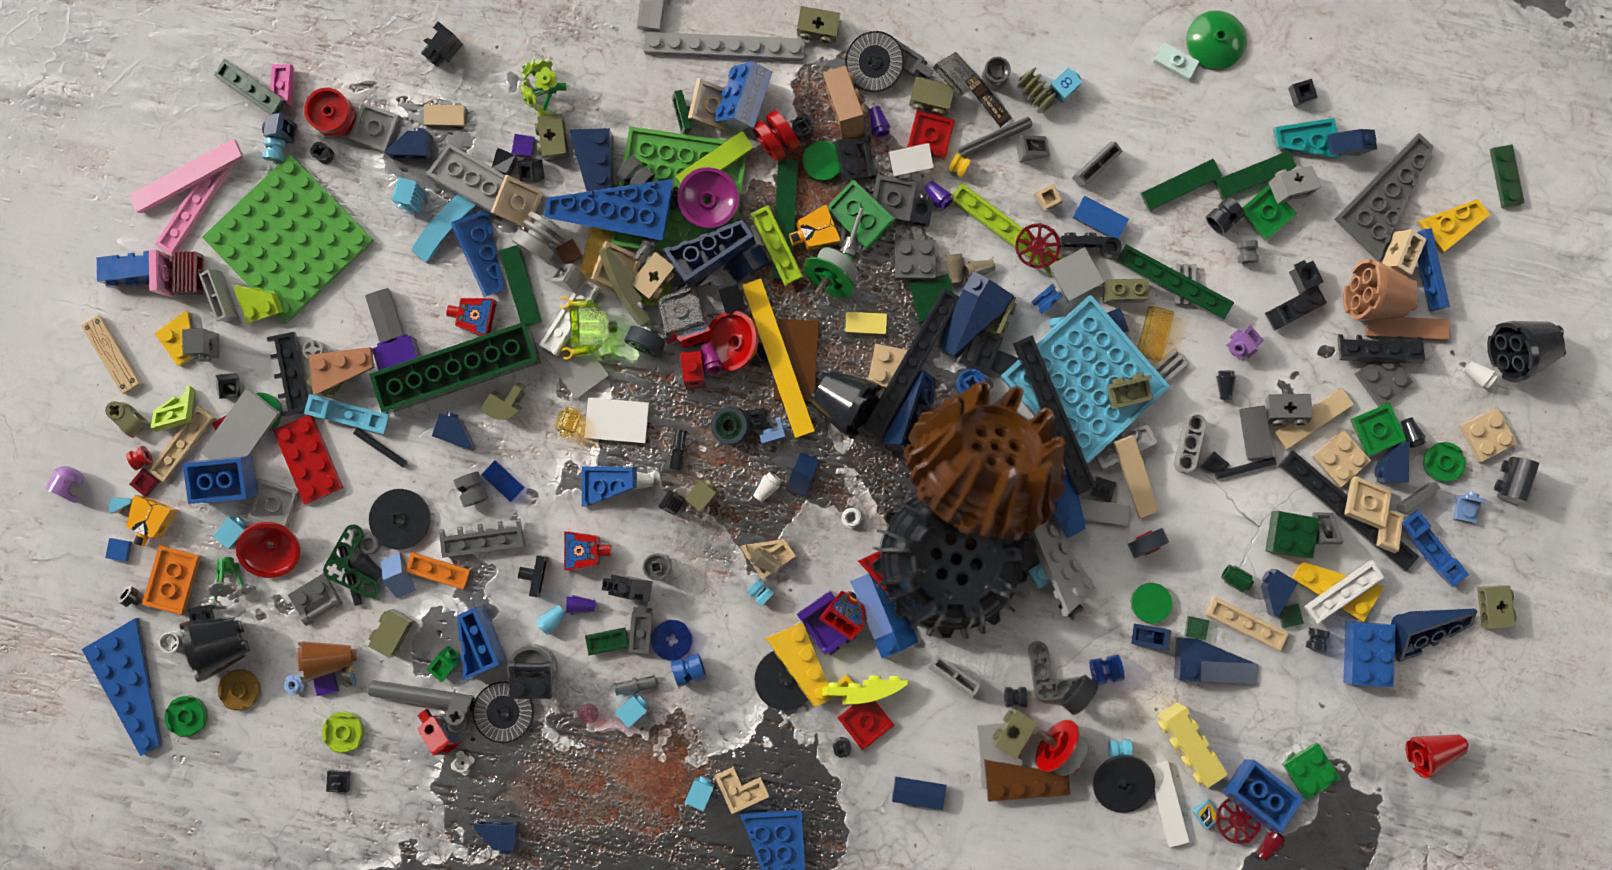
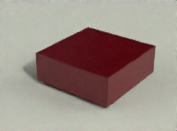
(144, 482)

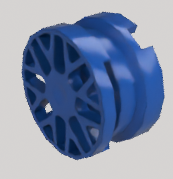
(1047, 298)
(968, 379)

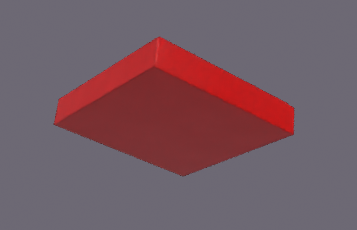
(932, 130)
(865, 722)

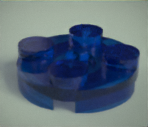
(677, 650)

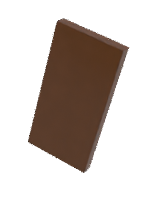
(801, 346)

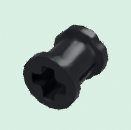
(316, 151)
(841, 740)

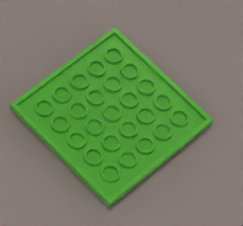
(668, 156)
(288, 237)

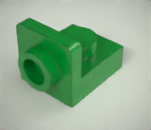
(444, 663)

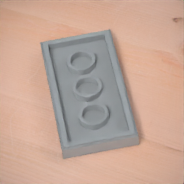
(466, 177)
(242, 427)

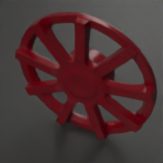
(1038, 245)
(1238, 821)

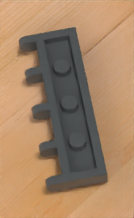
(482, 540)

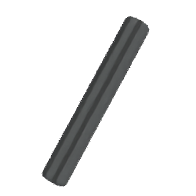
(995, 137)

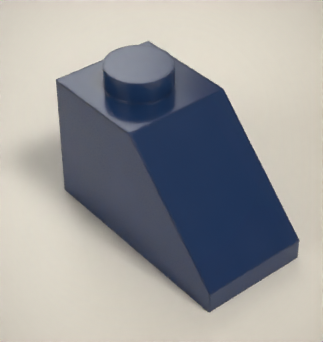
(279, 127)
(1352, 142)
(412, 145)
(453, 430)
(1394, 465)
(1277, 590)
(499, 835)

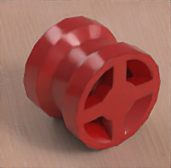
(139, 458)

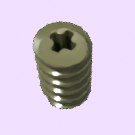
(1037, 91)

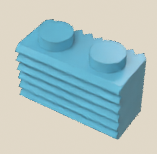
(408, 196)

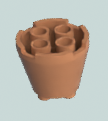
(1379, 292)

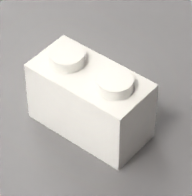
(911, 160)

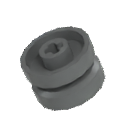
(534, 654)

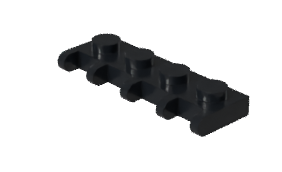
(1381, 350)
(291, 372)

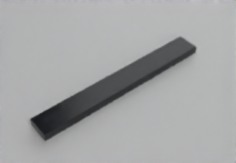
(911, 363)
(1048, 398)
(1336, 501)

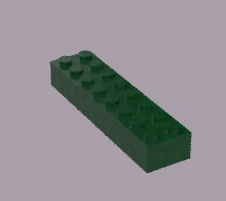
(455, 368)

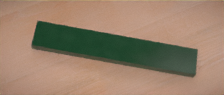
(785, 202)
(1175, 282)

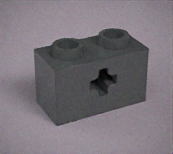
(200, 344)
(1298, 404)

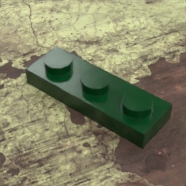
(1507, 176)

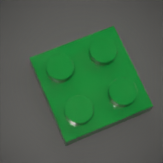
(1267, 215)
(1378, 429)
(1311, 771)

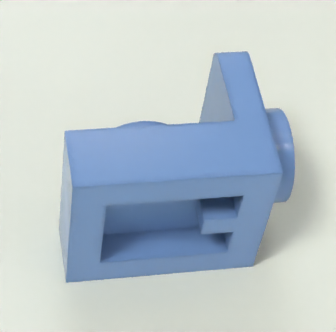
(771, 435)
(1468, 507)

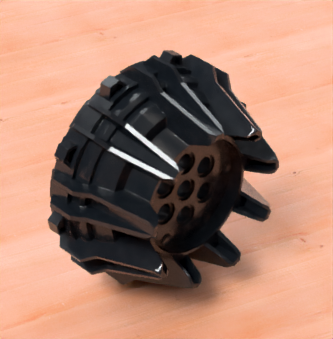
(944, 604)

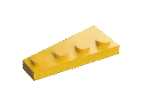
(1321, 579)
(801, 661)

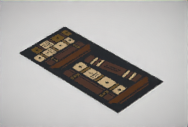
(987, 100)

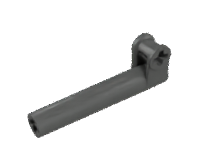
(457, 704)

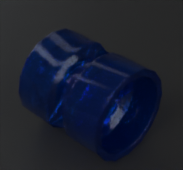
(1113, 667)

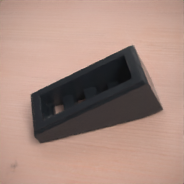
(672, 502)

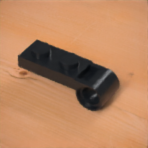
(1091, 240)
(1295, 308)

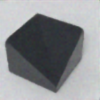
(1302, 92)
(504, 161)
(530, 170)
(227, 385)

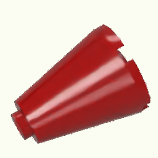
(1434, 752)

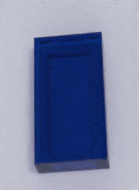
(503, 481)

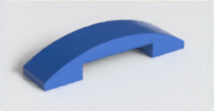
(1432, 549)

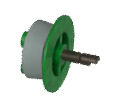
(831, 273)

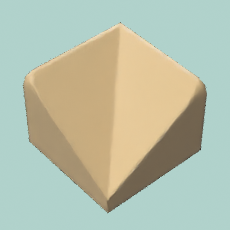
(1048, 197)

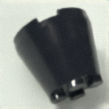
(1525, 348)
(845, 400)
(213, 645)

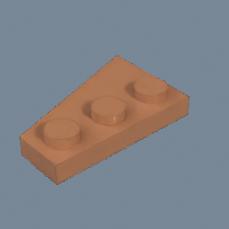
(339, 366)

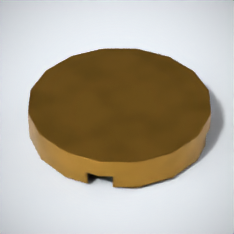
(239, 689)

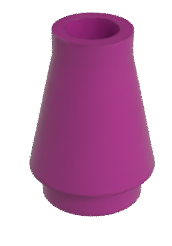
(711, 362)

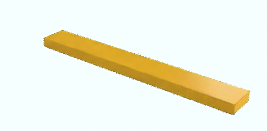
(778, 358)

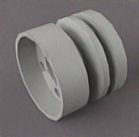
(539, 237)

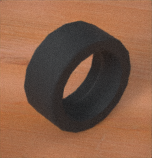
(1079, 695)

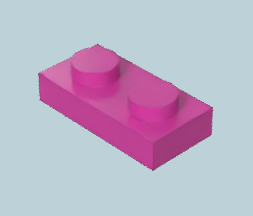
(282, 81)

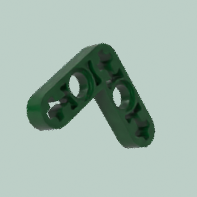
(341, 564)

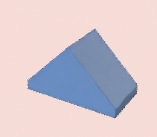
(395, 576)

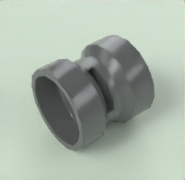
(1248, 251)

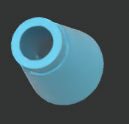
(551, 619)

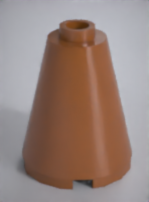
(322, 659)

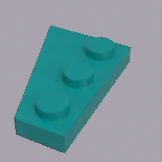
(1306, 137)

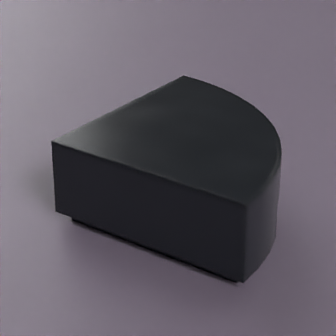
(1214, 463)

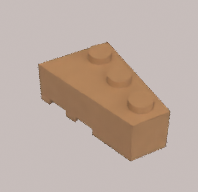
(845, 102)

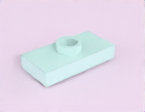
(1176, 61)

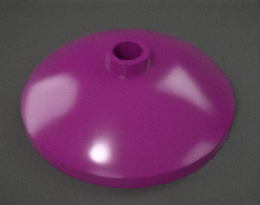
(710, 184)

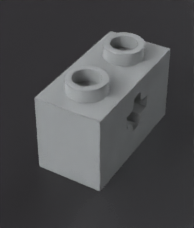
(1294, 184)

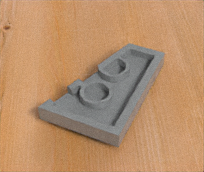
(1144, 439)

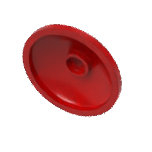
(727, 332)
(266, 559)

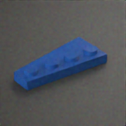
(478, 247)

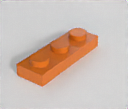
(438, 570)

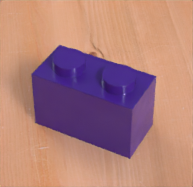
(395, 352)

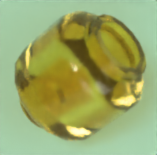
(569, 422)

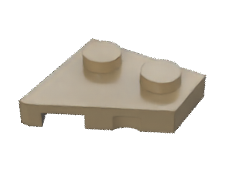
(777, 549)

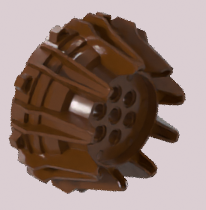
(987, 463)

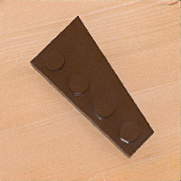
(1016, 782)

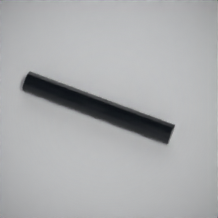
(380, 447)
(1245, 468)
(350, 577)

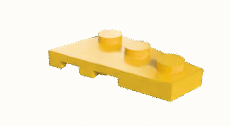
(1454, 223)

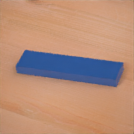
(1432, 274)

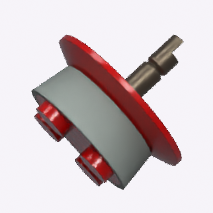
(1061, 748)

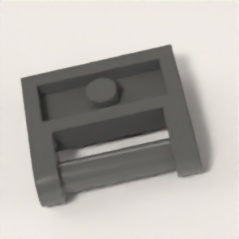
(312, 593)

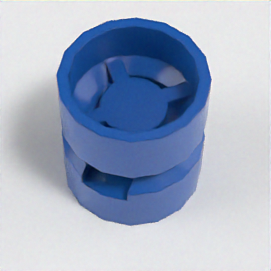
(688, 670)

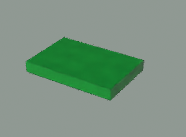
(874, 219)

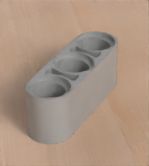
(1197, 436)

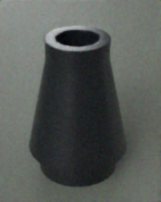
(1226, 383)
(1413, 433)
(366, 566)

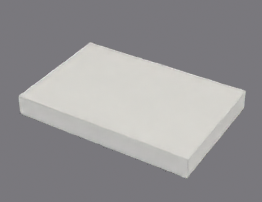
(616, 420)

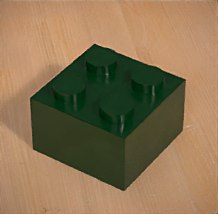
(1292, 534)

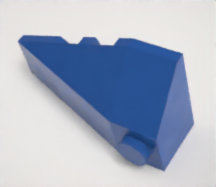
(887, 630)

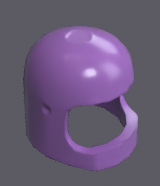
(62, 480)

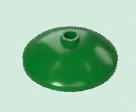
(1208, 48)

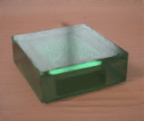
(1291, 616)
(1196, 628)

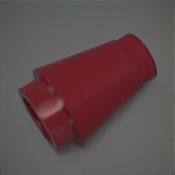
(1271, 845)

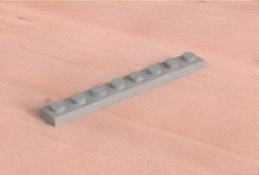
(724, 46)

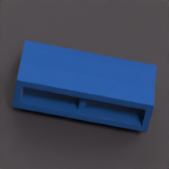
(1100, 217)

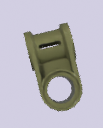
(128, 420)

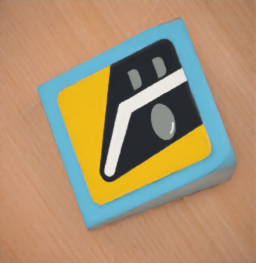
(118, 505)
(1205, 814)

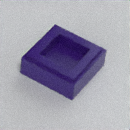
(523, 145)
(326, 684)

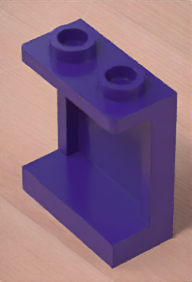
(824, 635)

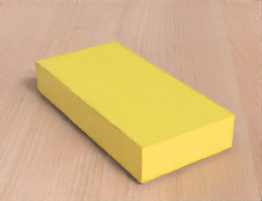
(866, 323)

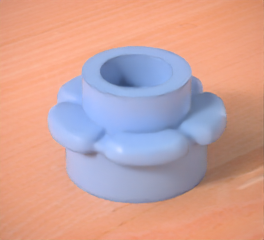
(298, 685)

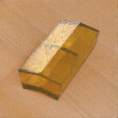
(595, 241)
(1155, 332)

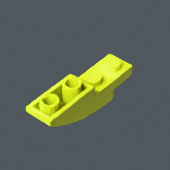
(872, 689)

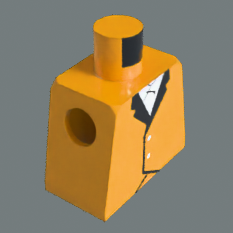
(816, 230)
(149, 518)

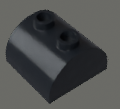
(1517, 480)

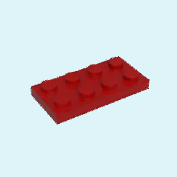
(308, 459)

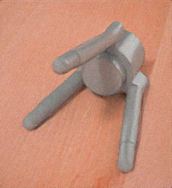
(850, 245)

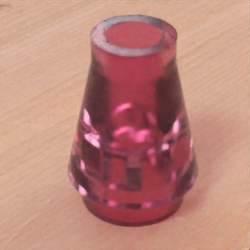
(591, 710)

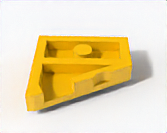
(171, 337)

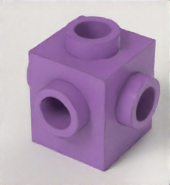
(1244, 342)

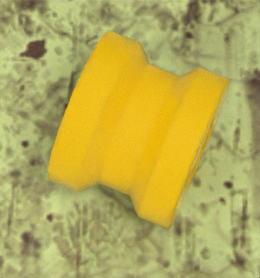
(959, 165)

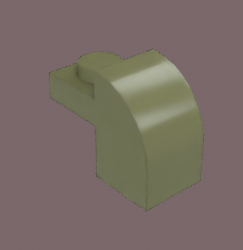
(501, 407)

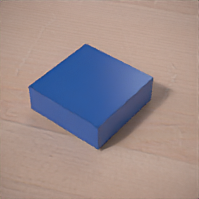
(118, 549)

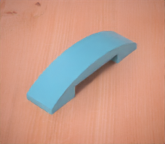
(440, 227)
(346, 414)

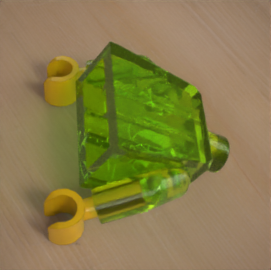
(587, 326)

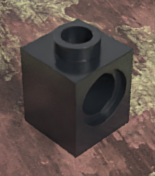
(921, 219)
(1313, 272)

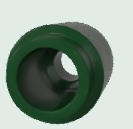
(1237, 578)

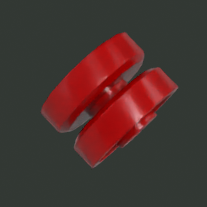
(330, 112)
(776, 136)

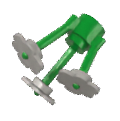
(225, 569)

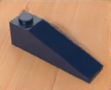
(976, 307)
(915, 402)
(1421, 628)
(1207, 663)

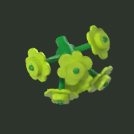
(544, 83)

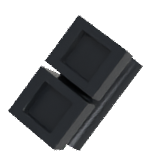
(441, 46)
(628, 587)

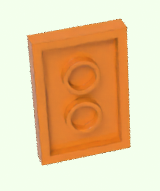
(171, 579)

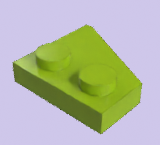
(257, 303)
(174, 412)

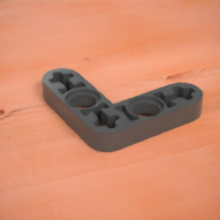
(1045, 680)

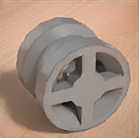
(312, 346)

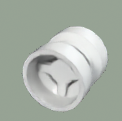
(167, 641)

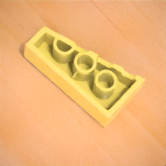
(1192, 745)

